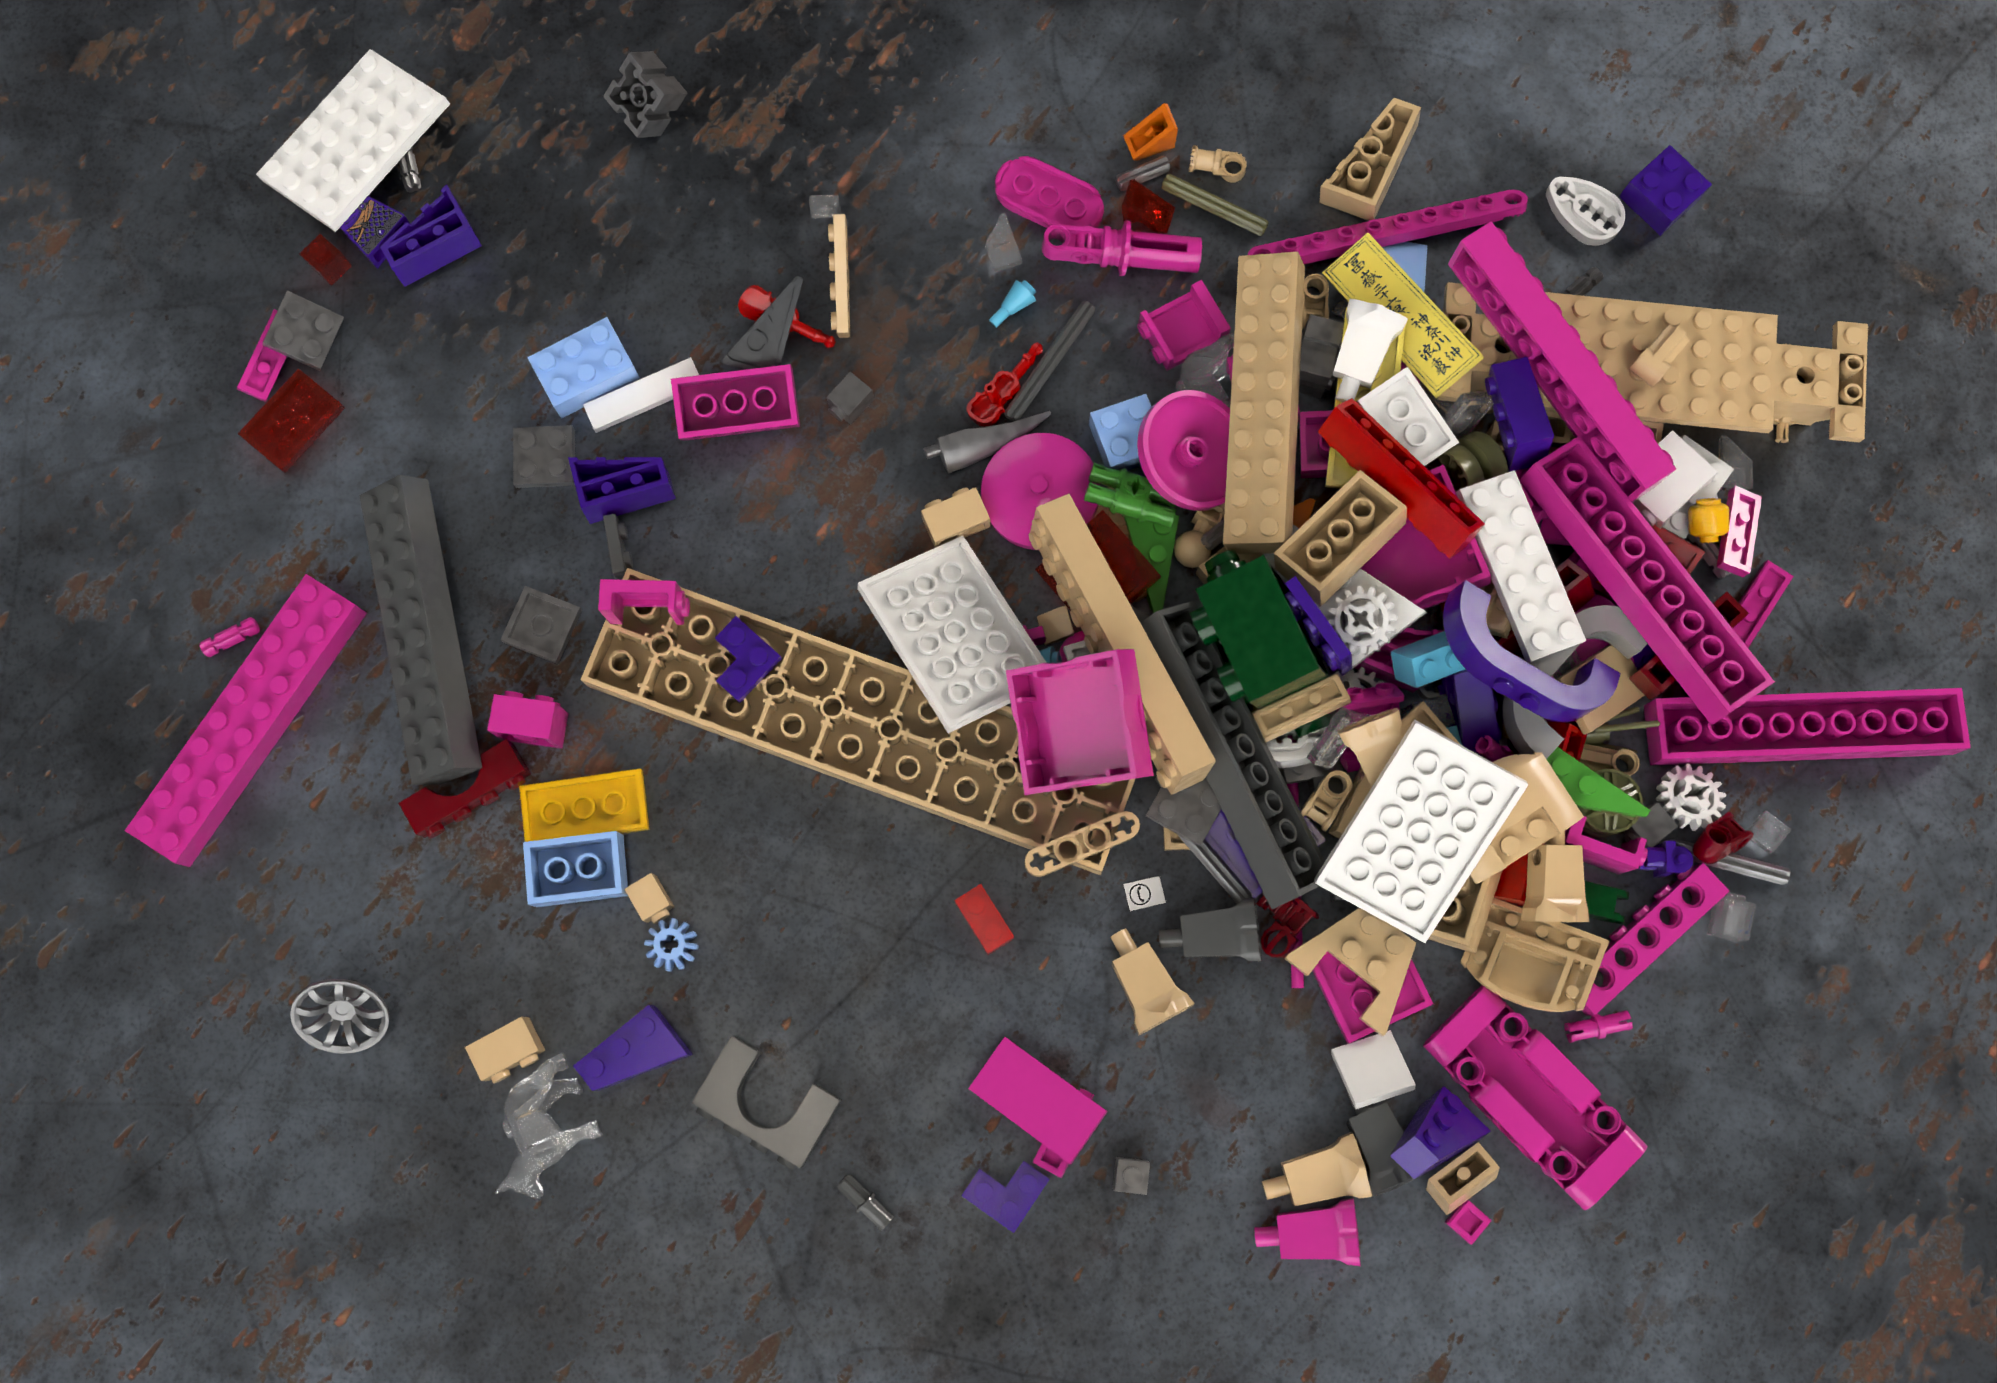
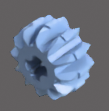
(666, 935)

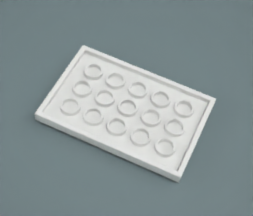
(353, 139)
(951, 630)
(1420, 831)

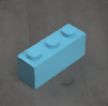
(1425, 661)

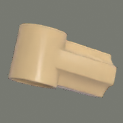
(1656, 359)
(1600, 758)

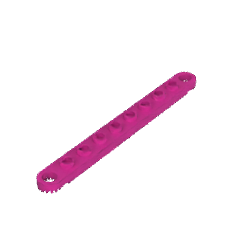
(1402, 226)

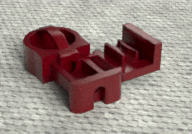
(1292, 917)

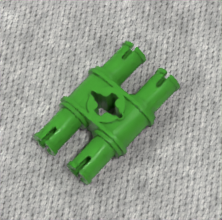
(1129, 495)

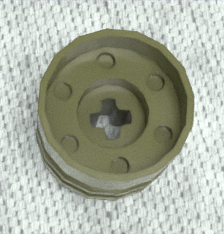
(1606, 823)

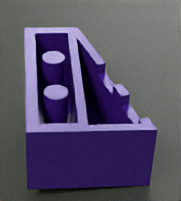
(431, 240)
(1519, 413)
(1471, 707)
(633, 1049)
(1437, 1133)

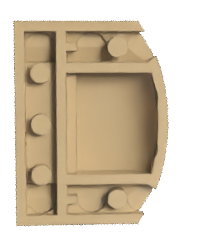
(1537, 816)
(1535, 961)

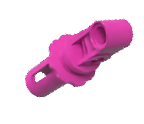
(1123, 248)

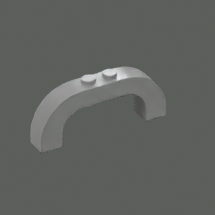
(1606, 622)

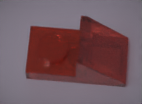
(1146, 207)

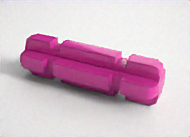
(229, 637)

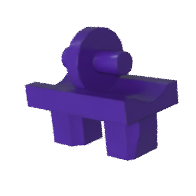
(1667, 859)

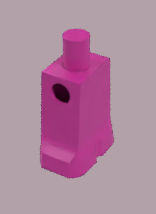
(1315, 1233)

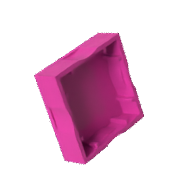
(1419, 570)
(1080, 722)

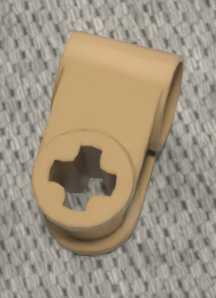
(1315, 304)
(1326, 801)

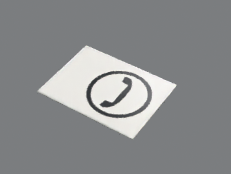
(1144, 893)

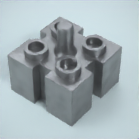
(645, 94)
(1319, 354)

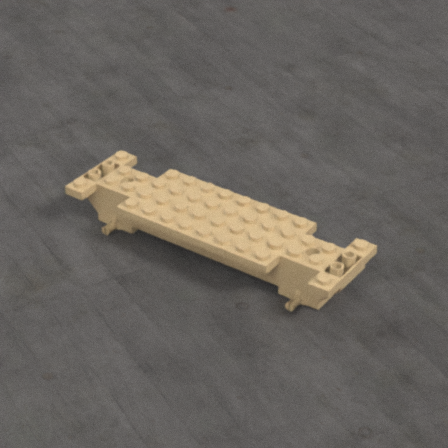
(1722, 378)

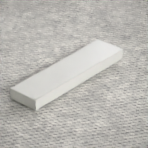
(636, 396)

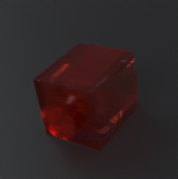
(325, 259)

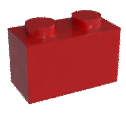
(984, 919)

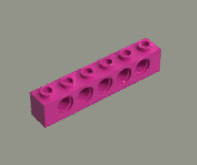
(1705, 892)

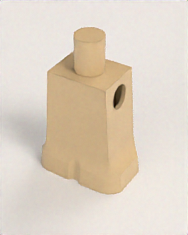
(1374, 740)
(1555, 883)
(1147, 984)
(1322, 1174)

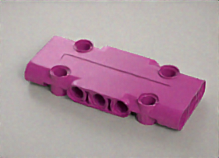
(1536, 1097)

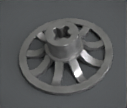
(340, 1008)

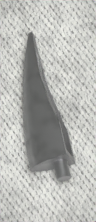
(975, 444)

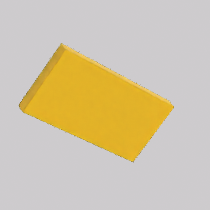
(585, 806)

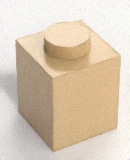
(650, 899)

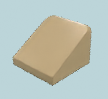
(1056, 625)

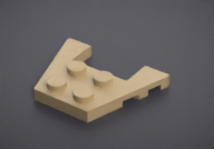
(1371, 951)

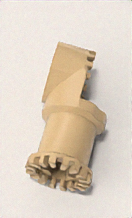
(1215, 162)

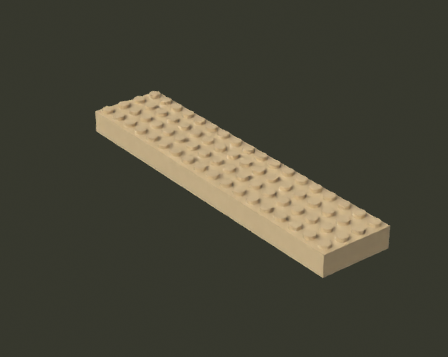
(844, 720)

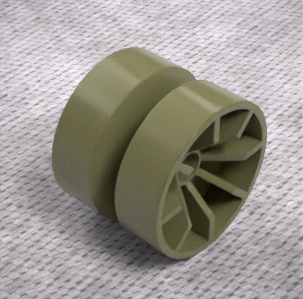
(1472, 460)

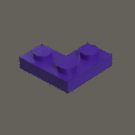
(752, 660)
(1009, 1203)

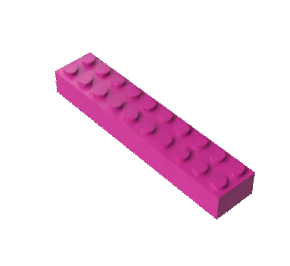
(1559, 361)
(1646, 580)
(246, 722)
(1811, 727)

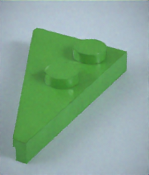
(1157, 546)
(1592, 790)

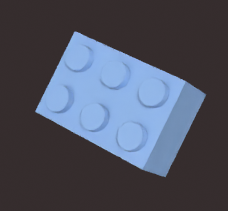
(583, 367)
(575, 869)

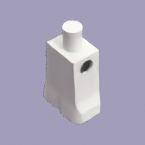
(1364, 345)

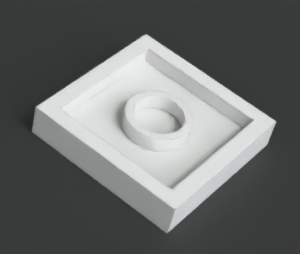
(1373, 1069)

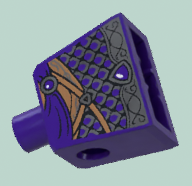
(371, 227)

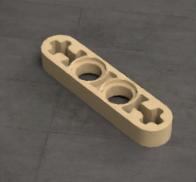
(1080, 840)

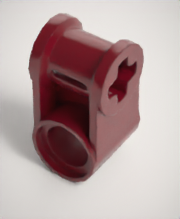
(1721, 839)

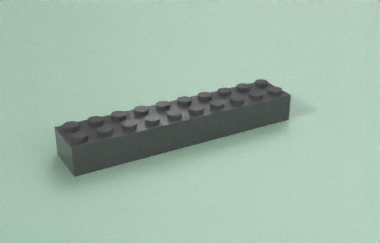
(420, 631)
(1244, 771)

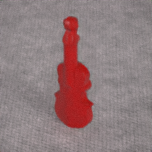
(755, 302)
(988, 406)

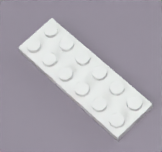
(1522, 568)

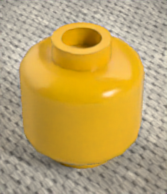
(1708, 519)

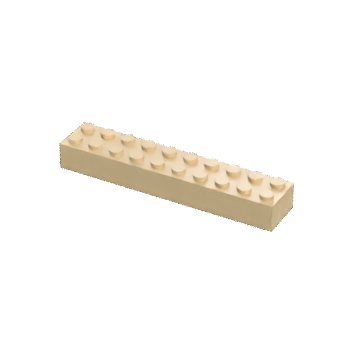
(1264, 403)
(1111, 624)

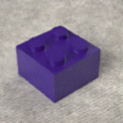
(1665, 190)

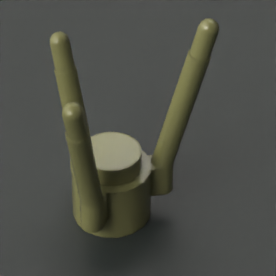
(1602, 733)

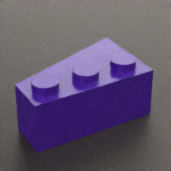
(620, 485)

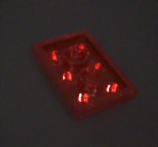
(291, 420)

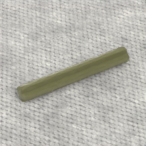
(1215, 204)

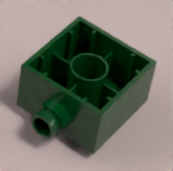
(1257, 629)

